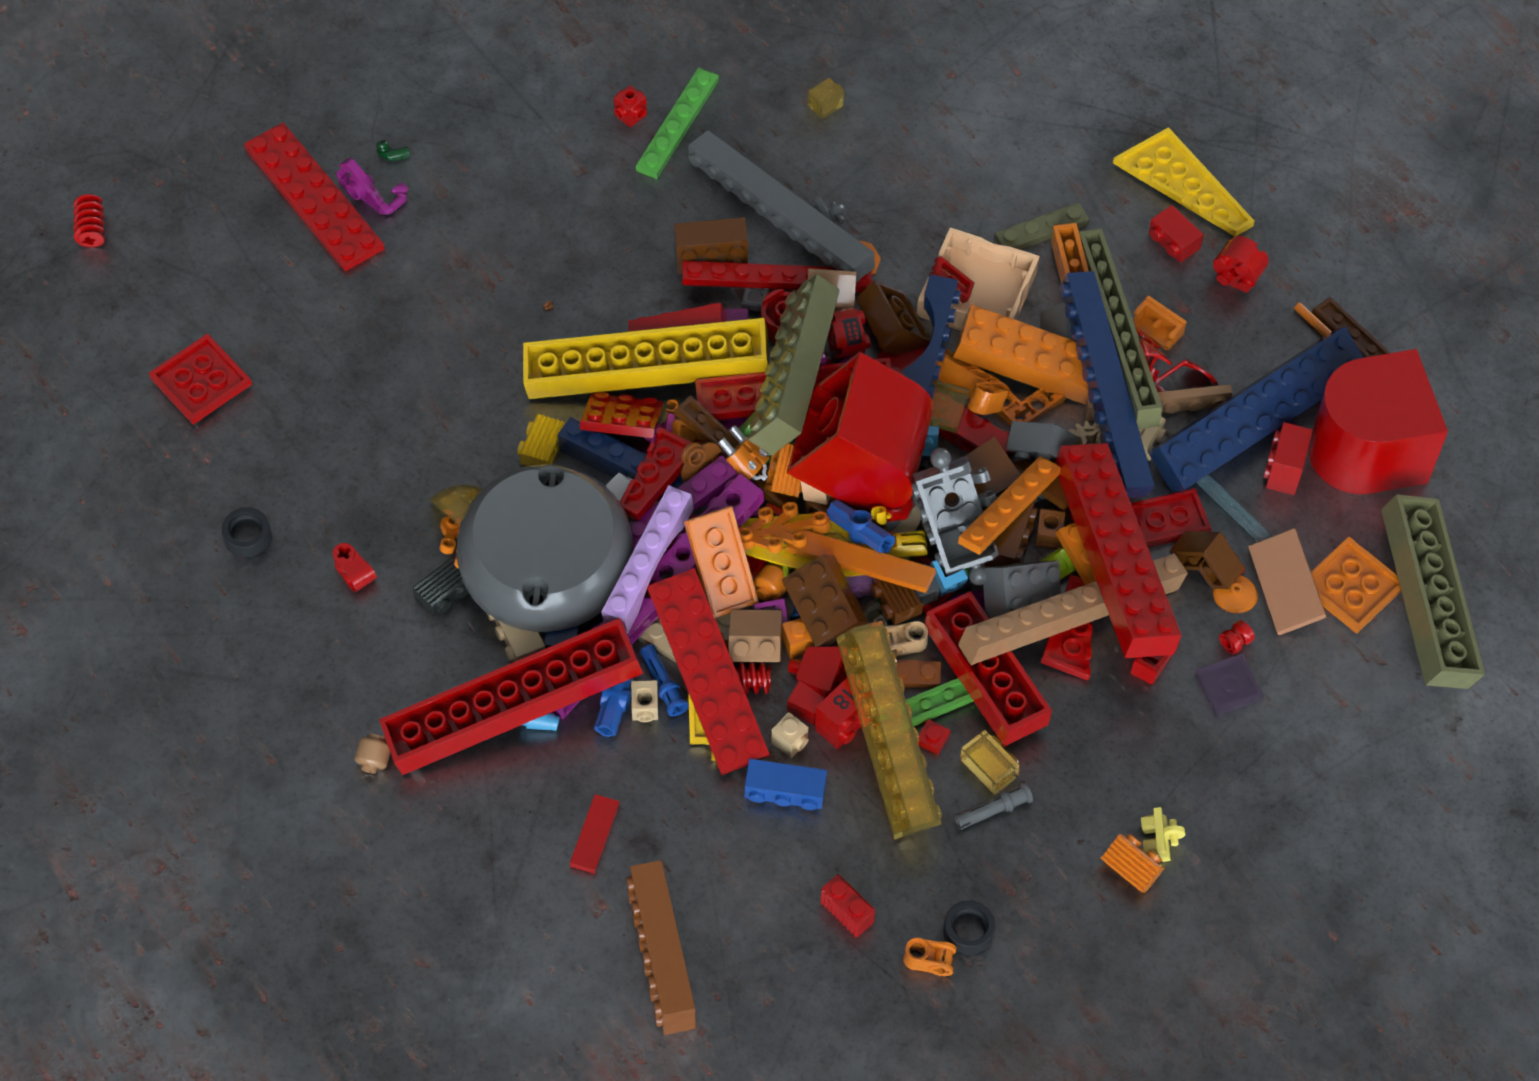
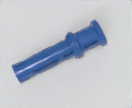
(668, 689)

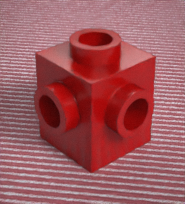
(630, 105)

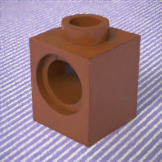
(1046, 537)

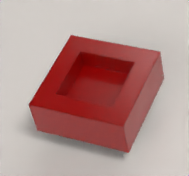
(933, 736)

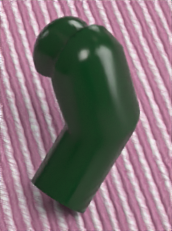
(386, 152)

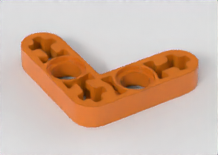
(1019, 408)

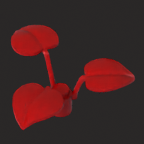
(1148, 347)

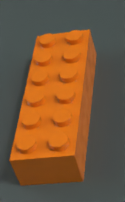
(1021, 353)

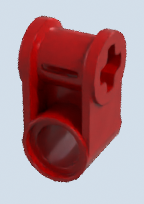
(352, 567)

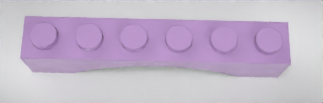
(661, 530)

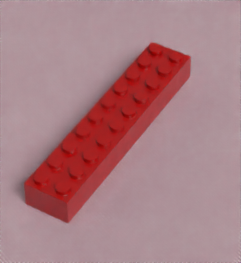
(1117, 551)
(510, 696)

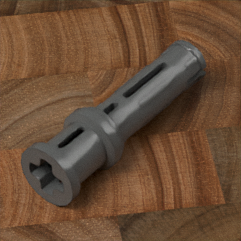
(1003, 801)

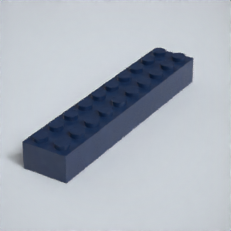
(1252, 412)

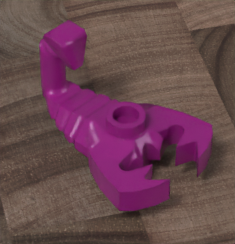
(361, 186)

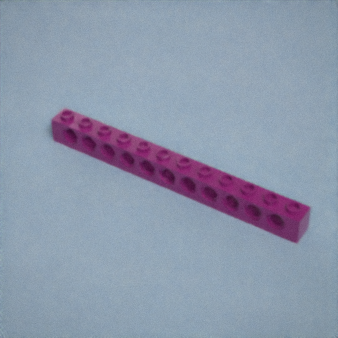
(737, 489)

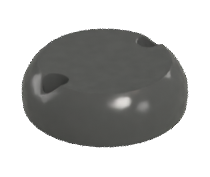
(543, 539)

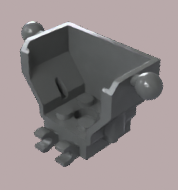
(948, 520)

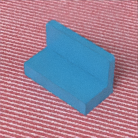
(949, 583)

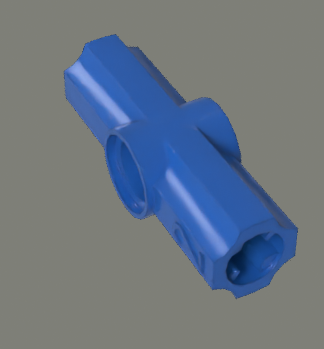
(860, 527)
(613, 704)

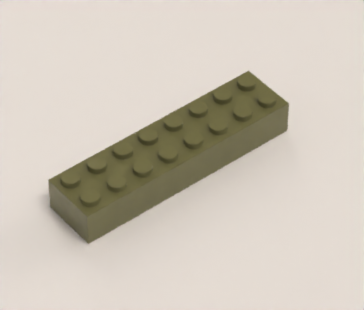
(793, 365)
(1432, 592)

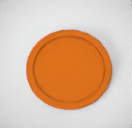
(1239, 597)

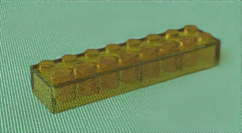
(889, 730)

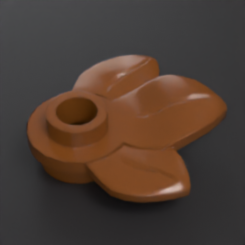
(696, 458)

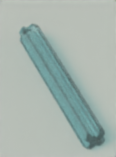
(1234, 508)

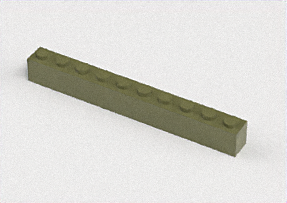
(1125, 336)

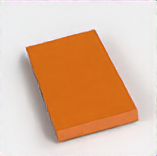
(721, 561)

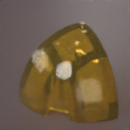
(455, 500)

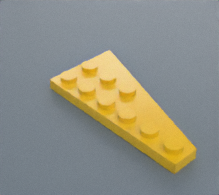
(1177, 173)

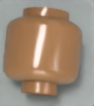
(372, 753)

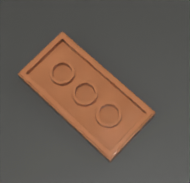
(1287, 582)

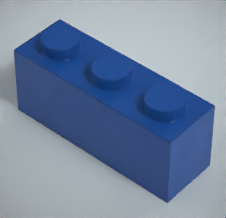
(785, 784)

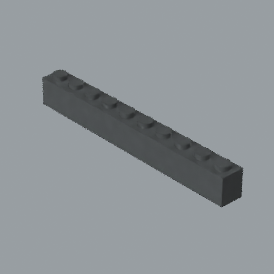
(780, 205)

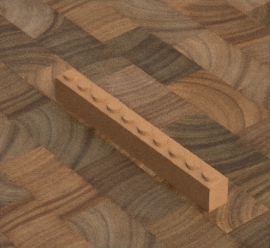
(1051, 616)

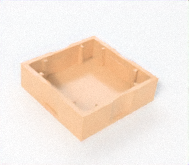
(999, 274)

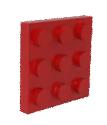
(200, 378)
(622, 415)

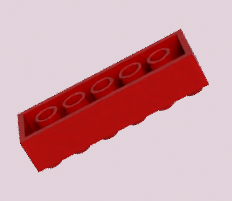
(996, 684)

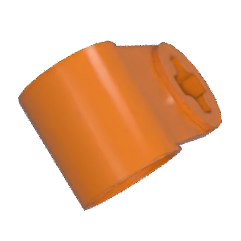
(932, 956)

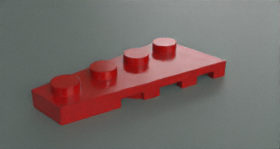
(655, 473)
(1072, 648)

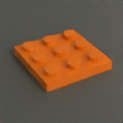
(1354, 584)

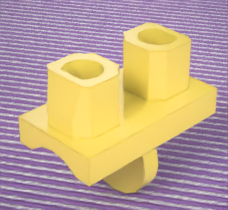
(1158, 824)

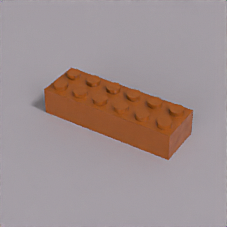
(660, 948)

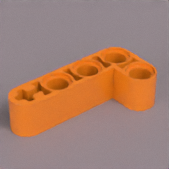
(985, 393)

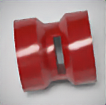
(1235, 638)

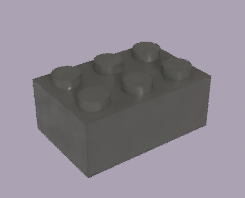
(1019, 585)

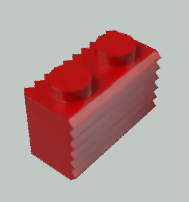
(847, 905)

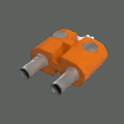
(746, 457)

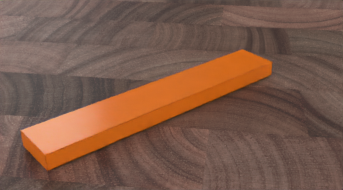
(867, 561)

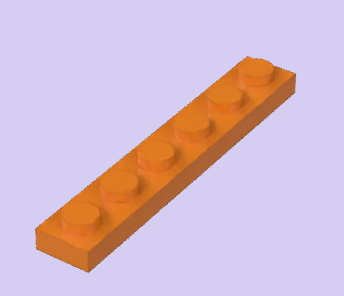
(1009, 505)

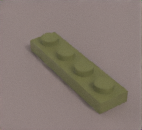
(1041, 227)

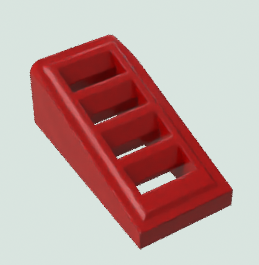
(1147, 670)

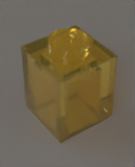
(825, 98)

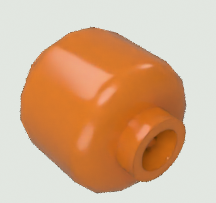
(769, 583)

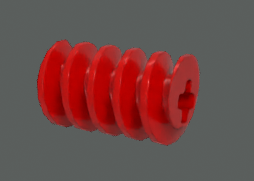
(88, 221)
(754, 677)

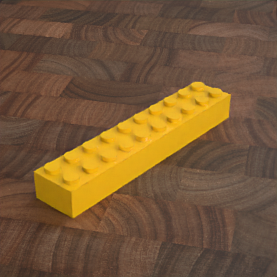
(644, 358)

